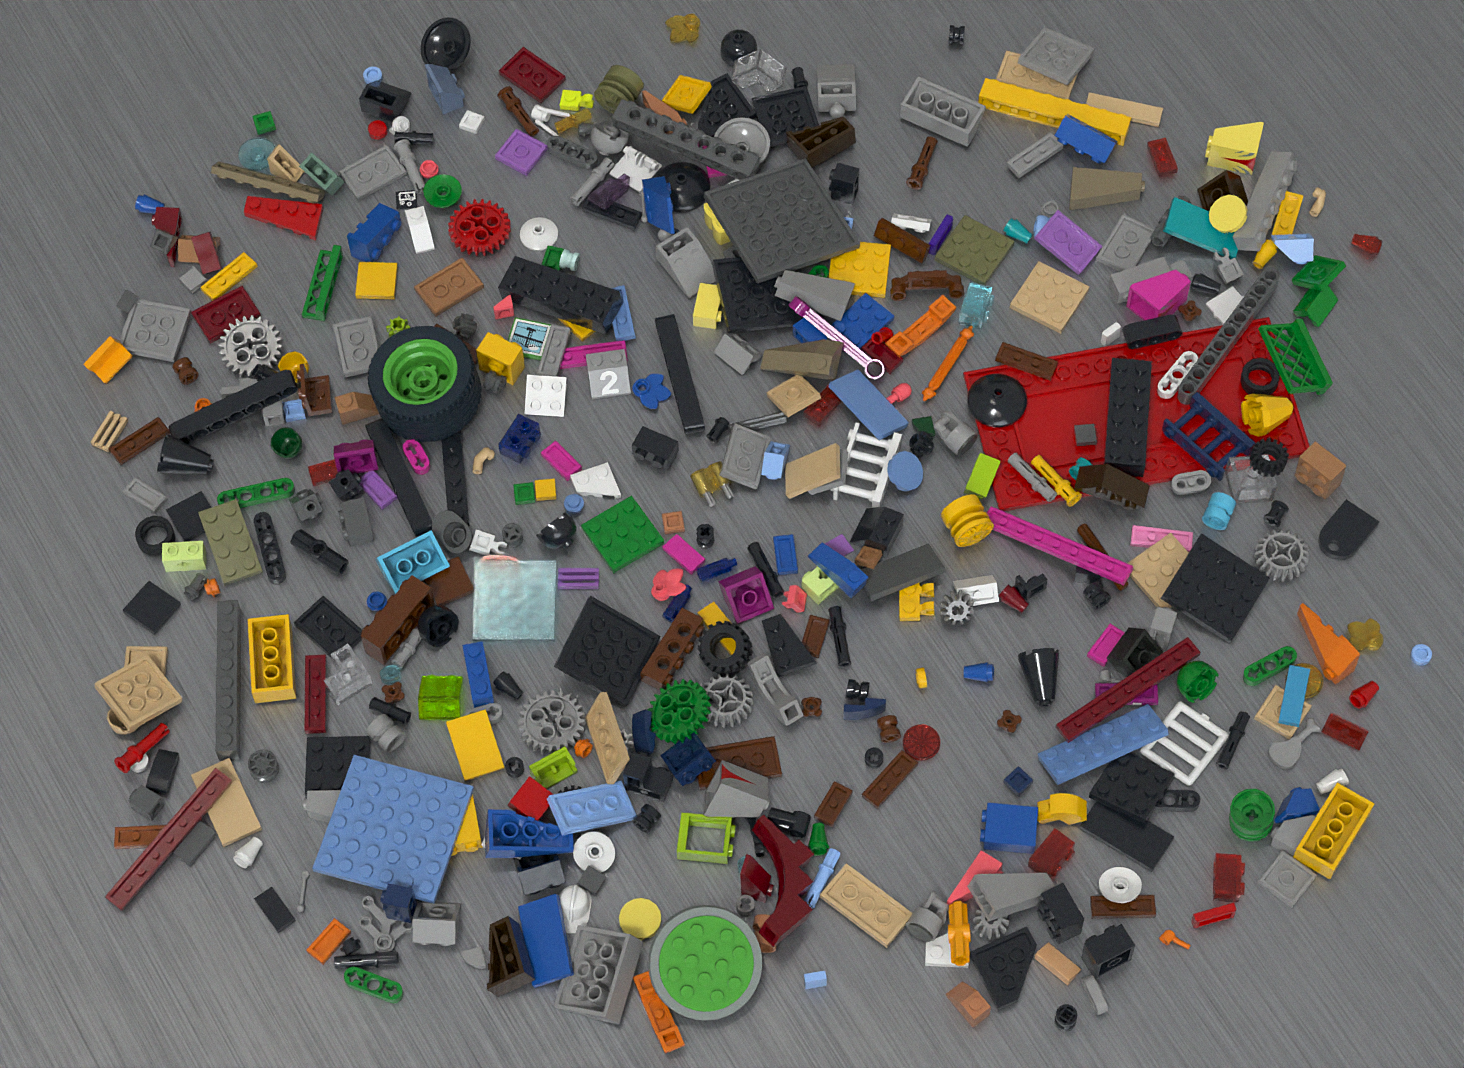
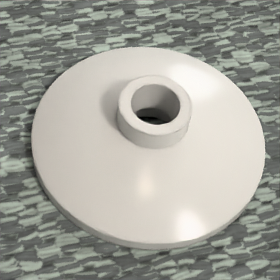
(538, 240)
(583, 851)
(1120, 878)

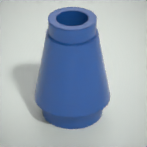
(147, 204)
(980, 672)

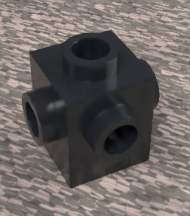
(346, 485)

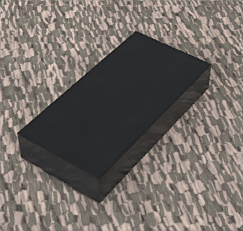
(274, 909)

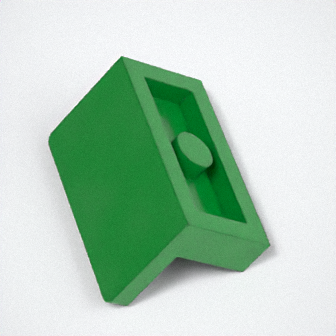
(1316, 305)

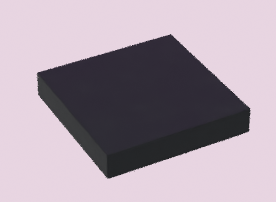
(186, 516)
(151, 607)

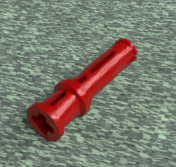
(135, 753)

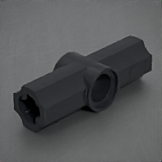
(328, 558)

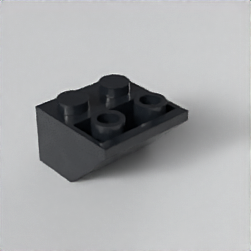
(383, 100)

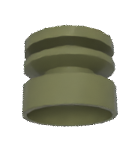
(617, 85)

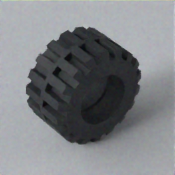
(713, 636)

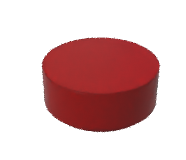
(377, 129)

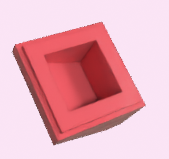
(504, 308)

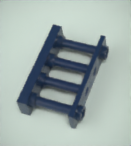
(1215, 419)

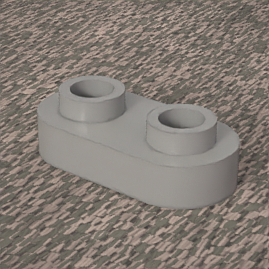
(1190, 483)

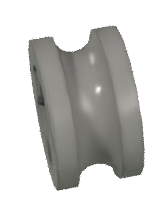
(743, 898)

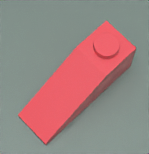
(981, 865)

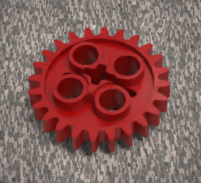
(479, 227)

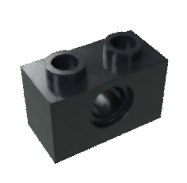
(844, 183)

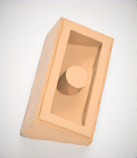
(1057, 963)

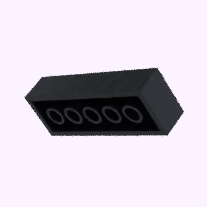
(560, 295)
(1127, 415)

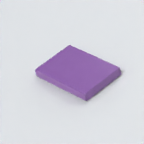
(1068, 242)

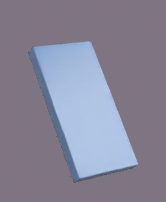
(591, 807)

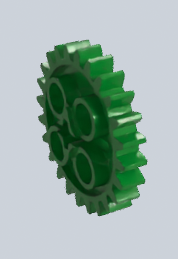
(679, 711)

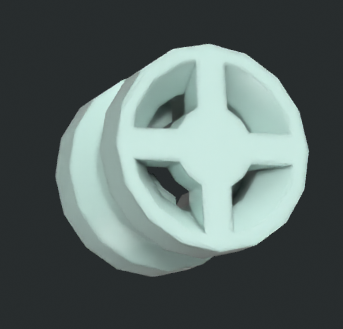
(569, 260)

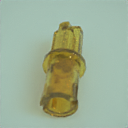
(572, 120)

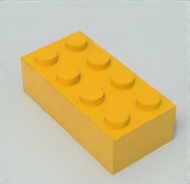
(271, 658)
(1333, 831)

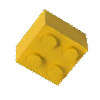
(500, 356)

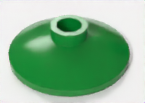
(442, 185)

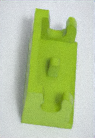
(982, 476)
(553, 768)

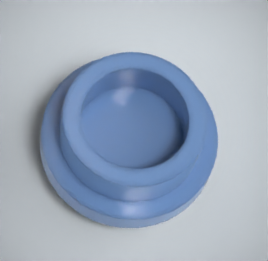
(573, 503)

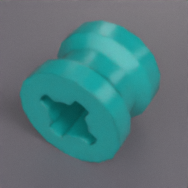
(1073, 471)

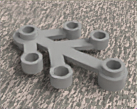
(385, 935)

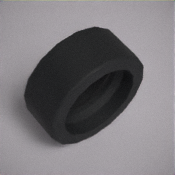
(1259, 364)
(148, 523)

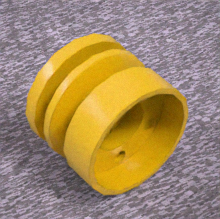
(967, 520)

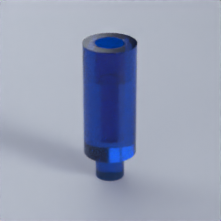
(715, 569)
(676, 604)

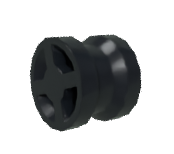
(956, 34)

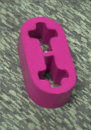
(412, 458)

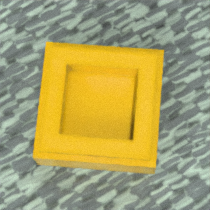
(545, 489)

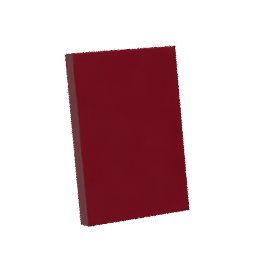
(532, 75)
(217, 314)

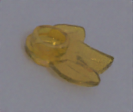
(683, 29)
(1362, 633)

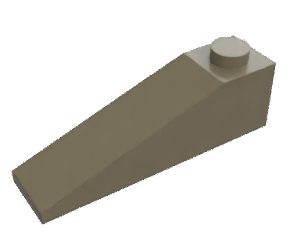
(807, 359)

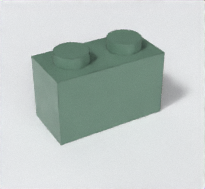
(321, 174)

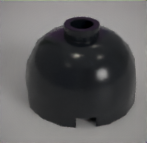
(736, 45)
(558, 532)
(437, 625)

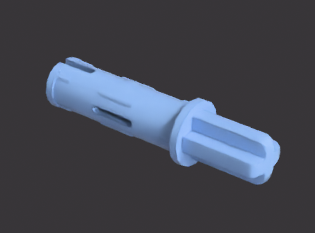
(822, 876)

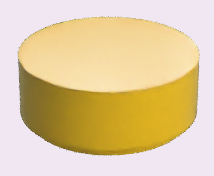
(921, 678)

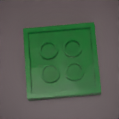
(622, 534)

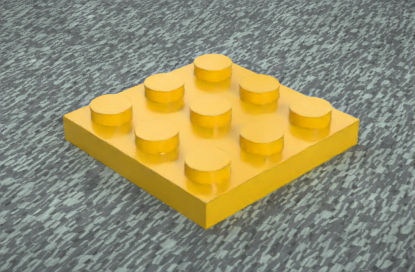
(864, 267)

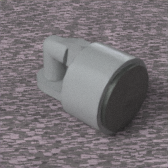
(960, 438)
(926, 924)

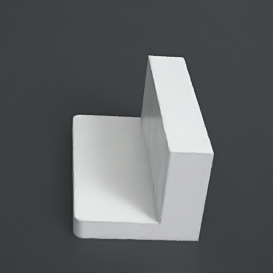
(981, 589)

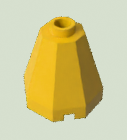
(1265, 412)

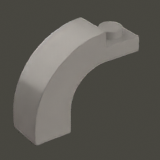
(272, 414)
(773, 692)

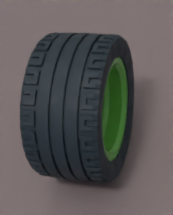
(426, 403)

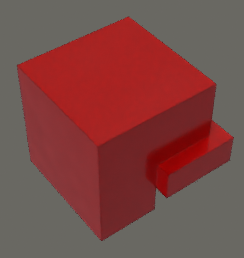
(531, 800)

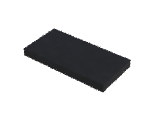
(1130, 837)

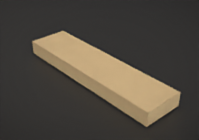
(1137, 111)

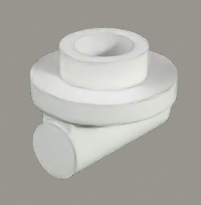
(400, 124)

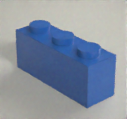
(1085, 139)
(478, 674)

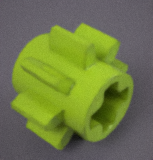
(397, 325)

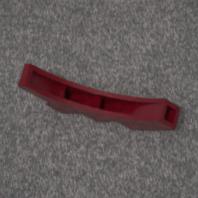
(793, 883)

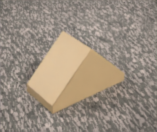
(284, 165)

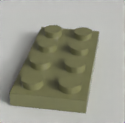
(230, 542)

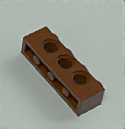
(684, 622)

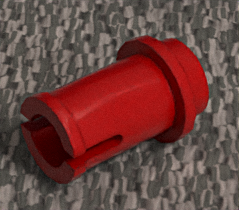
(882, 336)

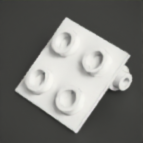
(636, 166)
(545, 395)

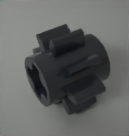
(921, 444)

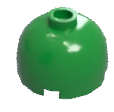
(1196, 680)

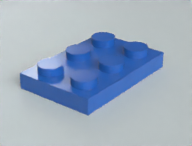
(863, 320)

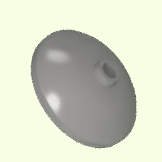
(747, 135)

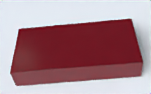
(206, 252)
(883, 353)

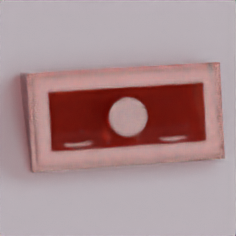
(1345, 731)

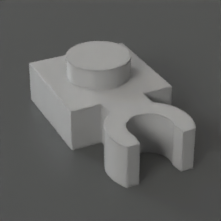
(1229, 269)

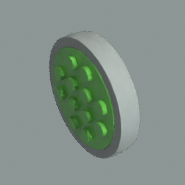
(705, 962)

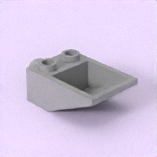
(836, 89)
(684, 260)

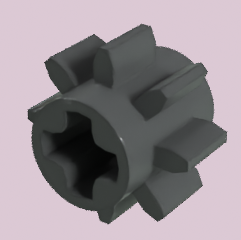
(464, 325)

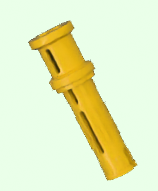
(1061, 486)

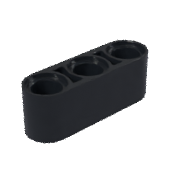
(1152, 331)

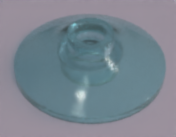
(253, 148)

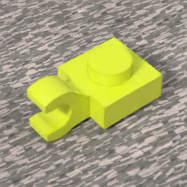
(574, 100)

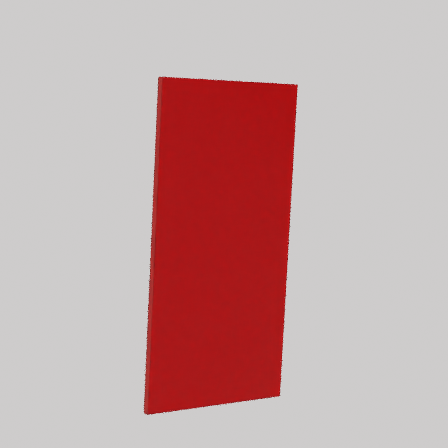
(1081, 397)

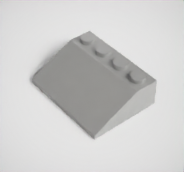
(602, 974)

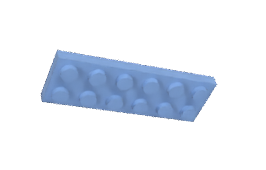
(1103, 744)

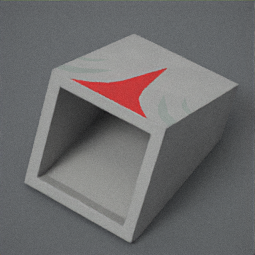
(736, 793)

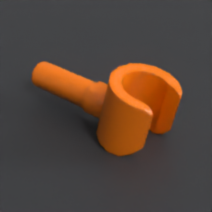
(1169, 936)

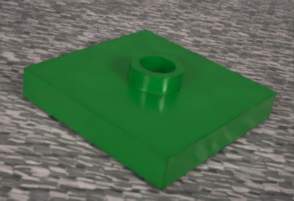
(1318, 273)

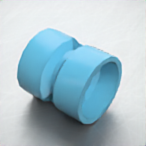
(1219, 511)

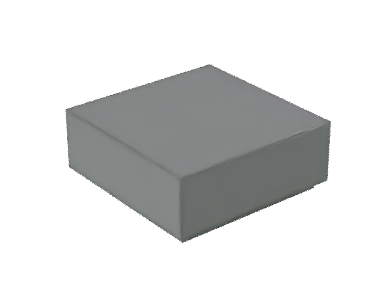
(193, 280)

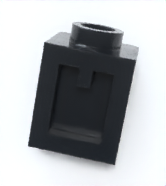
(1033, 586)

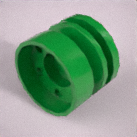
(1256, 804)

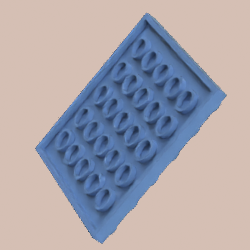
(393, 828)

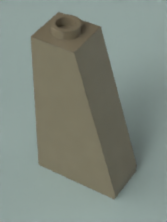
(1103, 187)

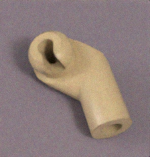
(485, 453)

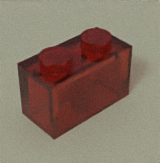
(1052, 854)
(1227, 877)

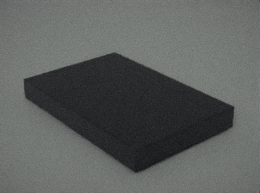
(328, 627)

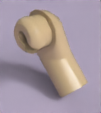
(1319, 203)

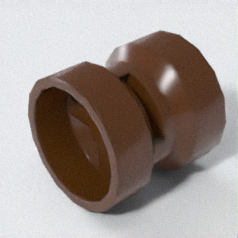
(186, 372)
(888, 728)

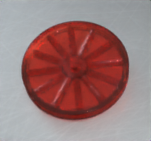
(921, 742)

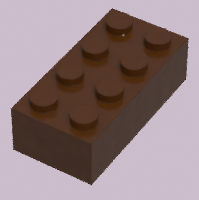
(396, 620)

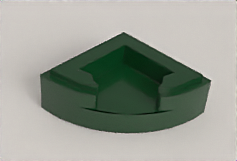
(924, 424)

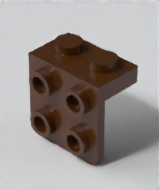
(314, 392)

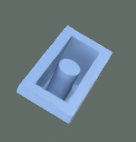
(1296, 246)
(775, 460)

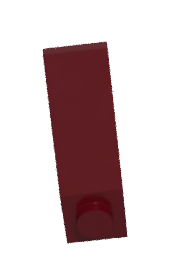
(170, 221)
(755, 880)

